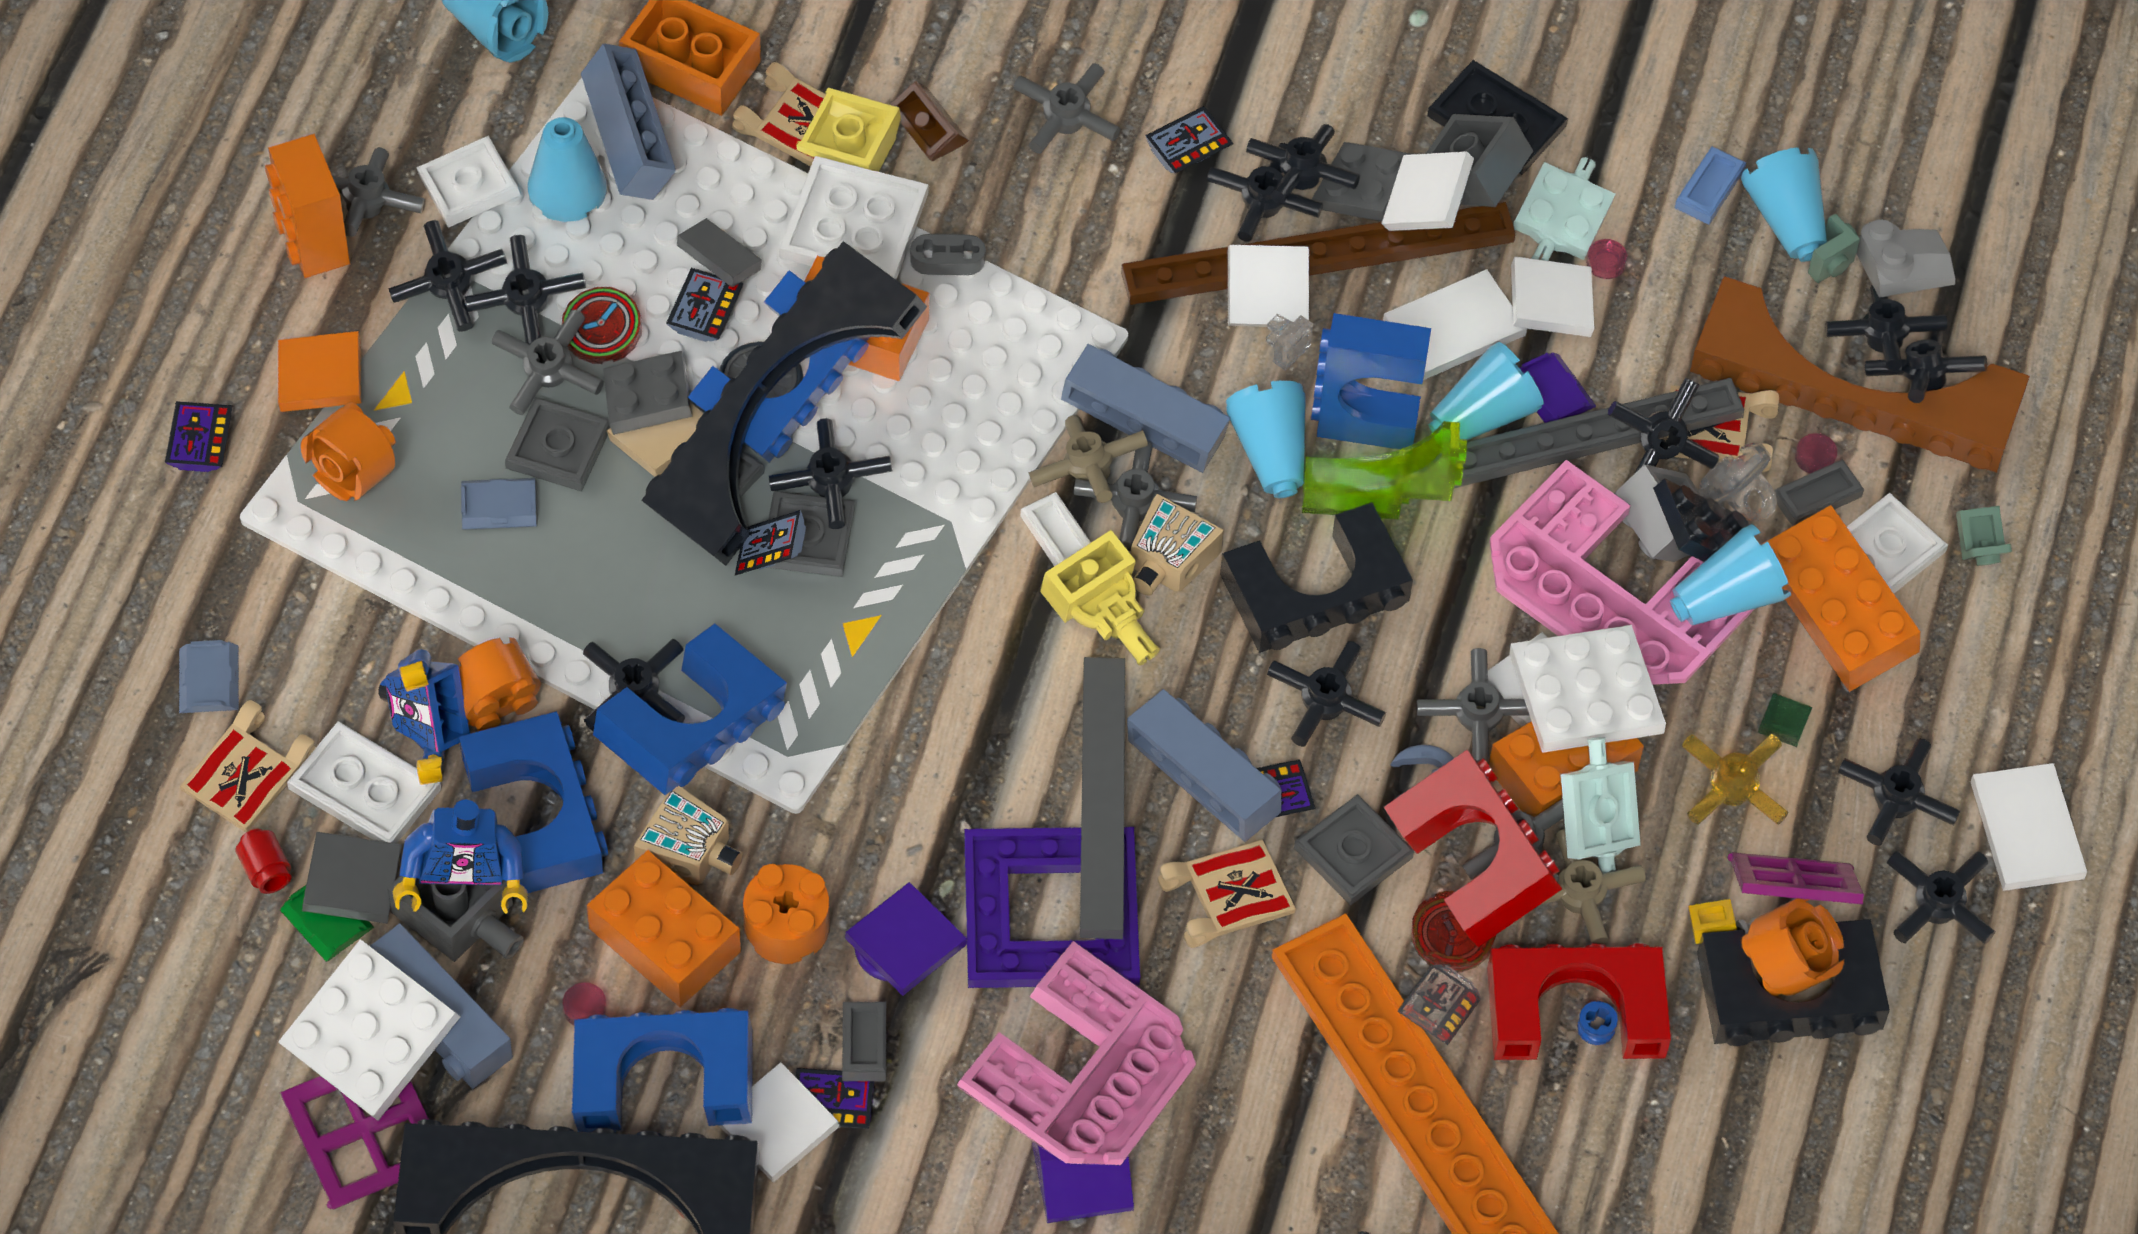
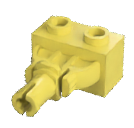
(1100, 594)

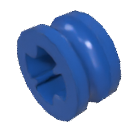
(1590, 1013)

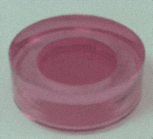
(1607, 259)
(1815, 452)
(583, 1001)

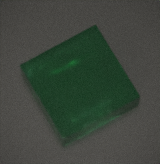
(1785, 719)

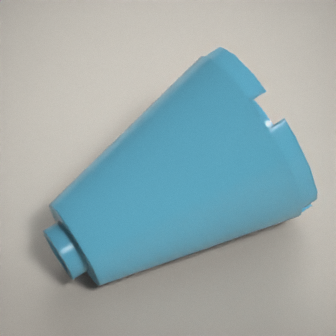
(502, 25)
(566, 173)
(1790, 199)
(1489, 395)
(1272, 433)
(1731, 581)

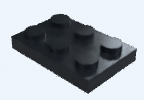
(1696, 522)

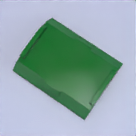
(324, 932)

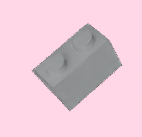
(1646, 513)

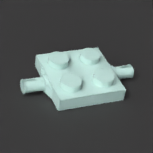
(1563, 210)
(1600, 808)

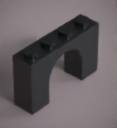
(1281, 615)
(1746, 1012)

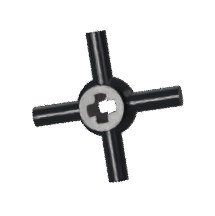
(1303, 163)
(1256, 195)
(520, 280)
(449, 288)
(1886, 327)
(1927, 366)
(1668, 421)
(830, 473)
(637, 676)
(1326, 693)
(1899, 791)
(1929, 901)

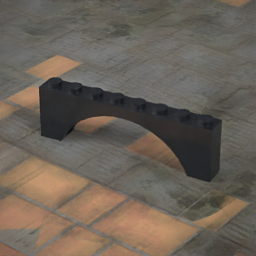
(841, 304)
(455, 1166)

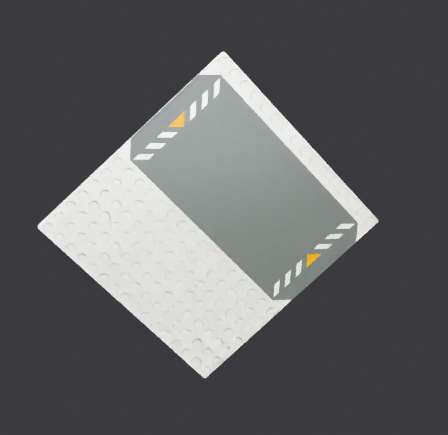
(607, 568)

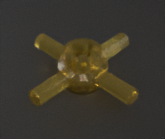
(1734, 779)

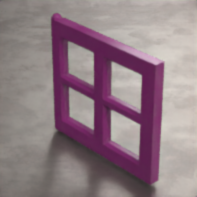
(1748, 872)
(361, 1128)

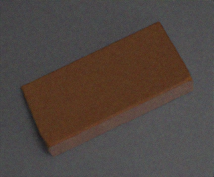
(928, 122)

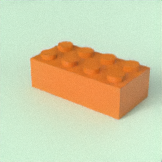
(1843, 599)

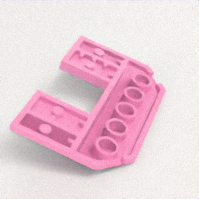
(1544, 573)
(1117, 1090)

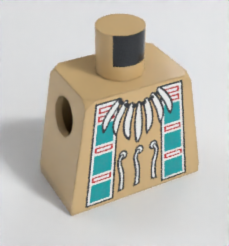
(1172, 547)
(688, 838)

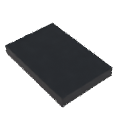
(1488, 94)

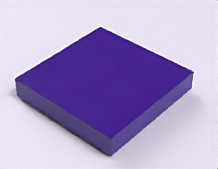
(906, 938)

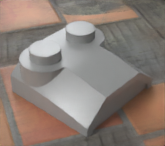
(1903, 259)

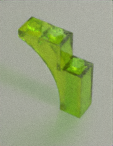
(1390, 479)

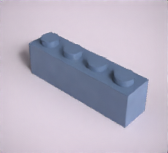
(628, 121)
(1137, 402)
(1205, 764)
(475, 1043)

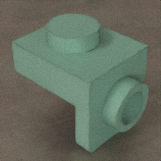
(1837, 253)
(1982, 535)

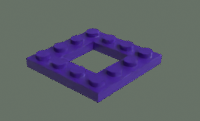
(994, 854)

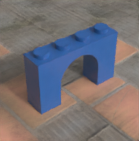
(1368, 349)
(782, 415)
(673, 751)
(540, 752)
(612, 1046)

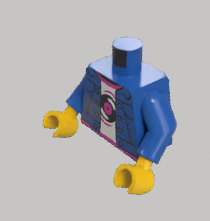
(426, 707)
(461, 848)

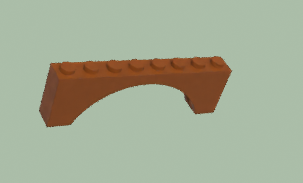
(1957, 421)

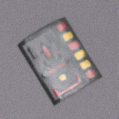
(1441, 1002)

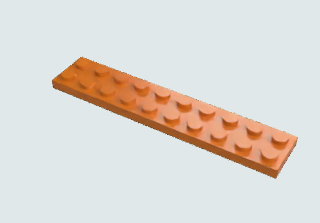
(1407, 1084)

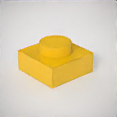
(1711, 917)

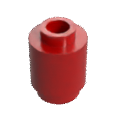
(263, 860)

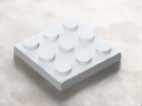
(855, 206)
(1587, 688)
(369, 1029)

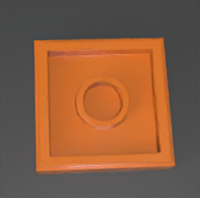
(319, 371)

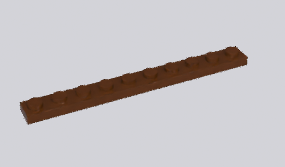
(1328, 253)

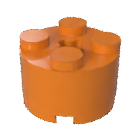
(349, 452)
(496, 682)
(786, 913)
(1794, 947)

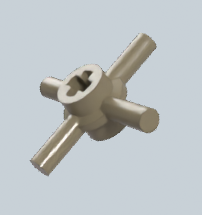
(1088, 458)
(1586, 888)

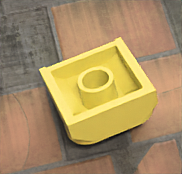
(851, 130)

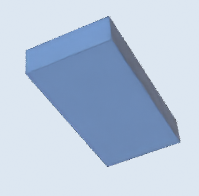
(1710, 185)

